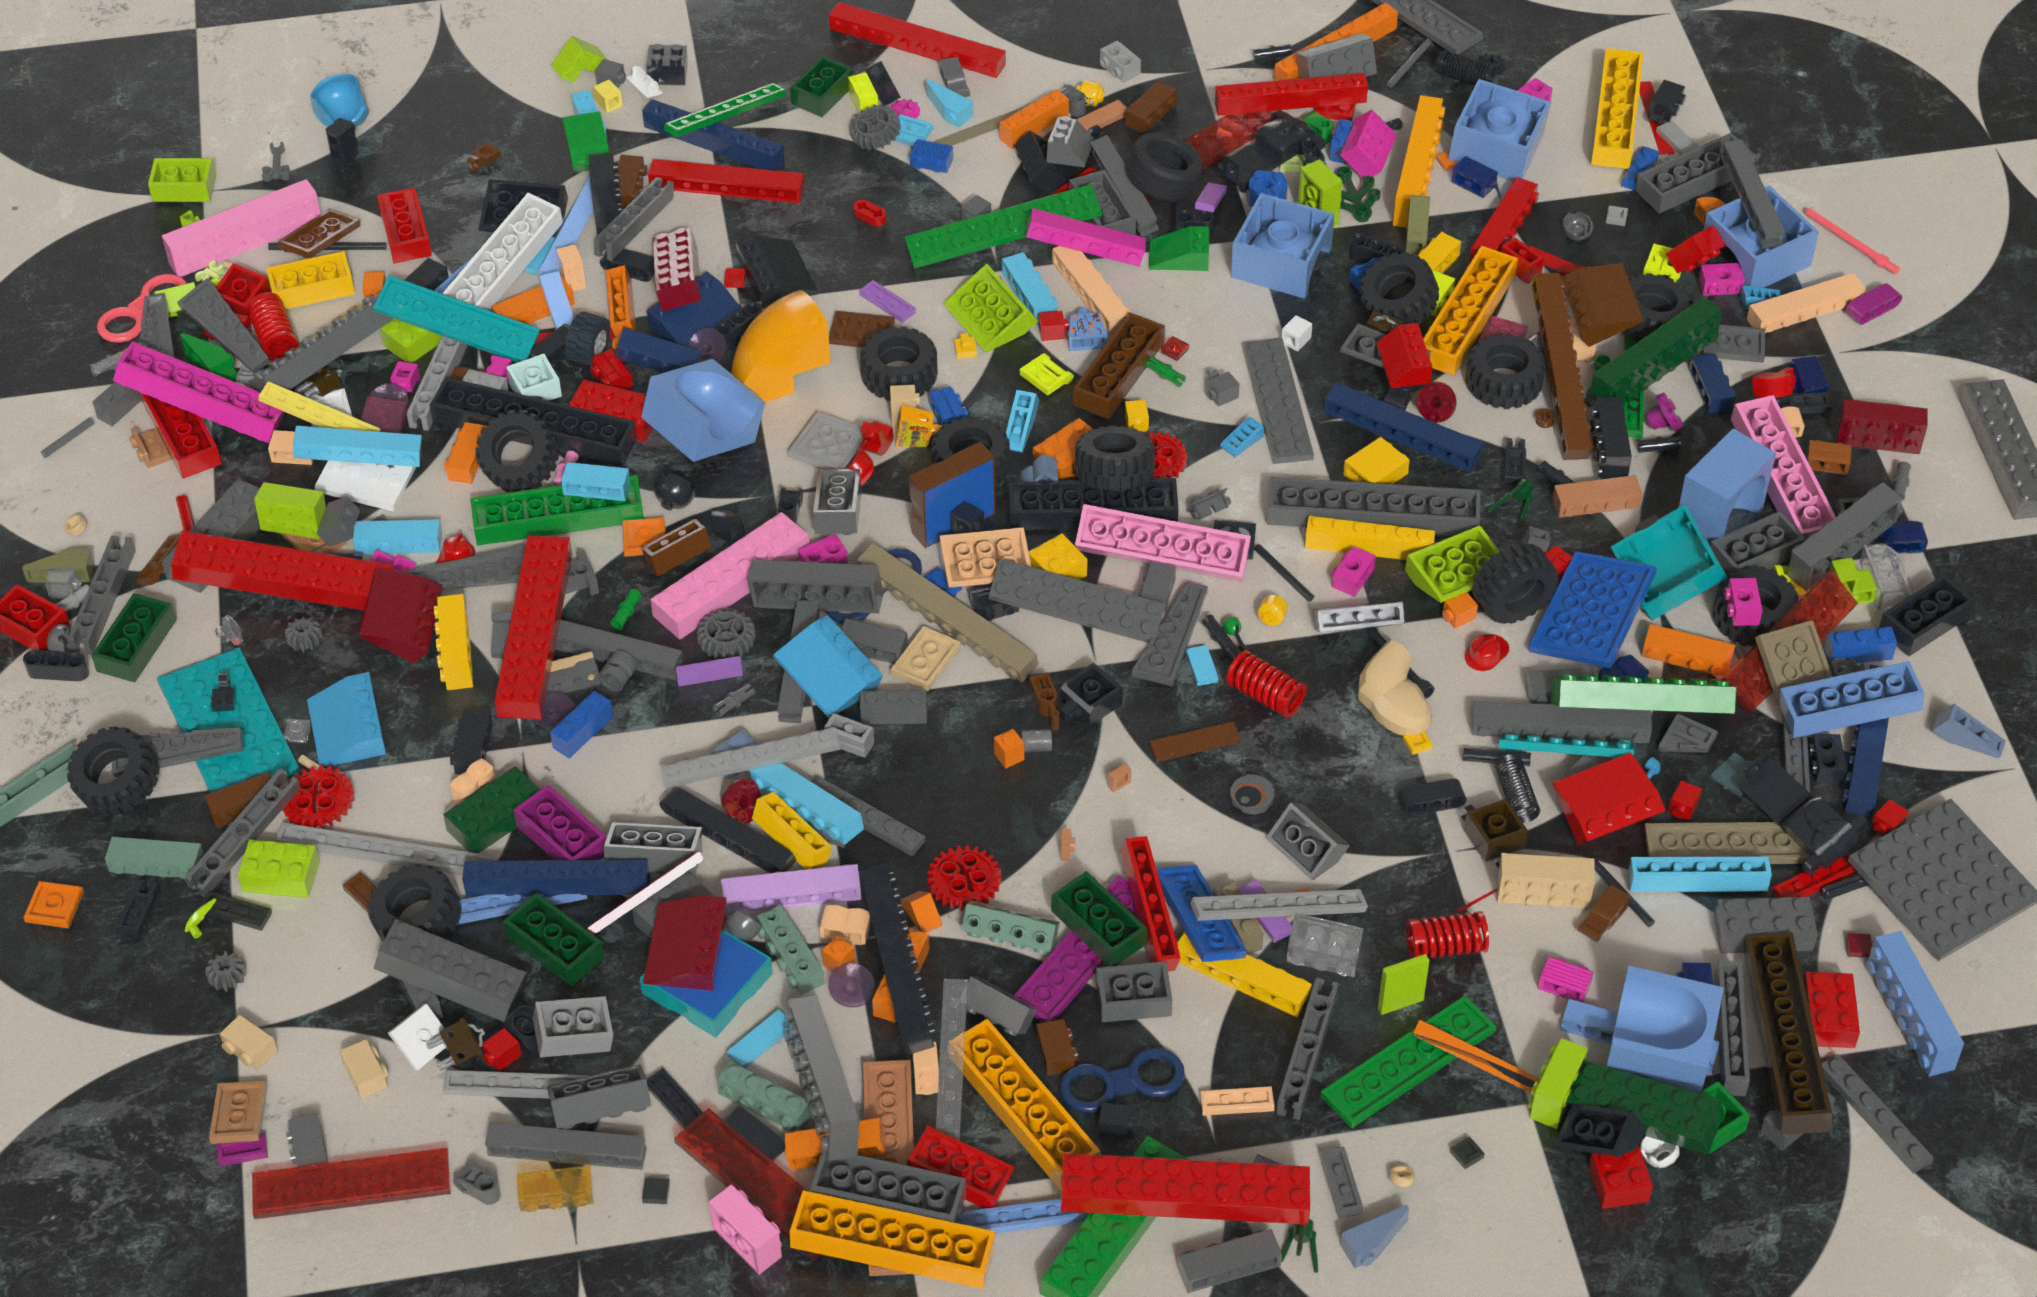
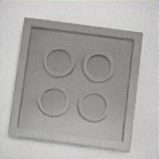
(828, 442)

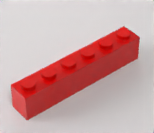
(1507, 216)
(1150, 901)

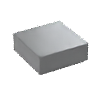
(1616, 215)

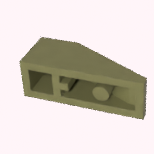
(76, 559)

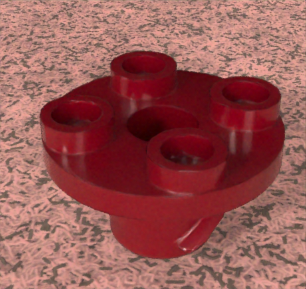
(1436, 402)
(740, 800)

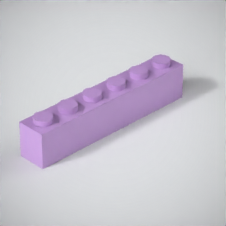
(792, 888)

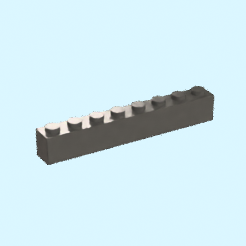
(1556, 721)

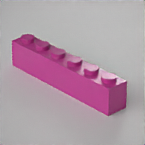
(1086, 237)

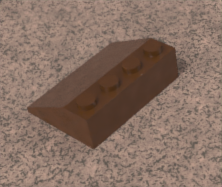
(1602, 301)

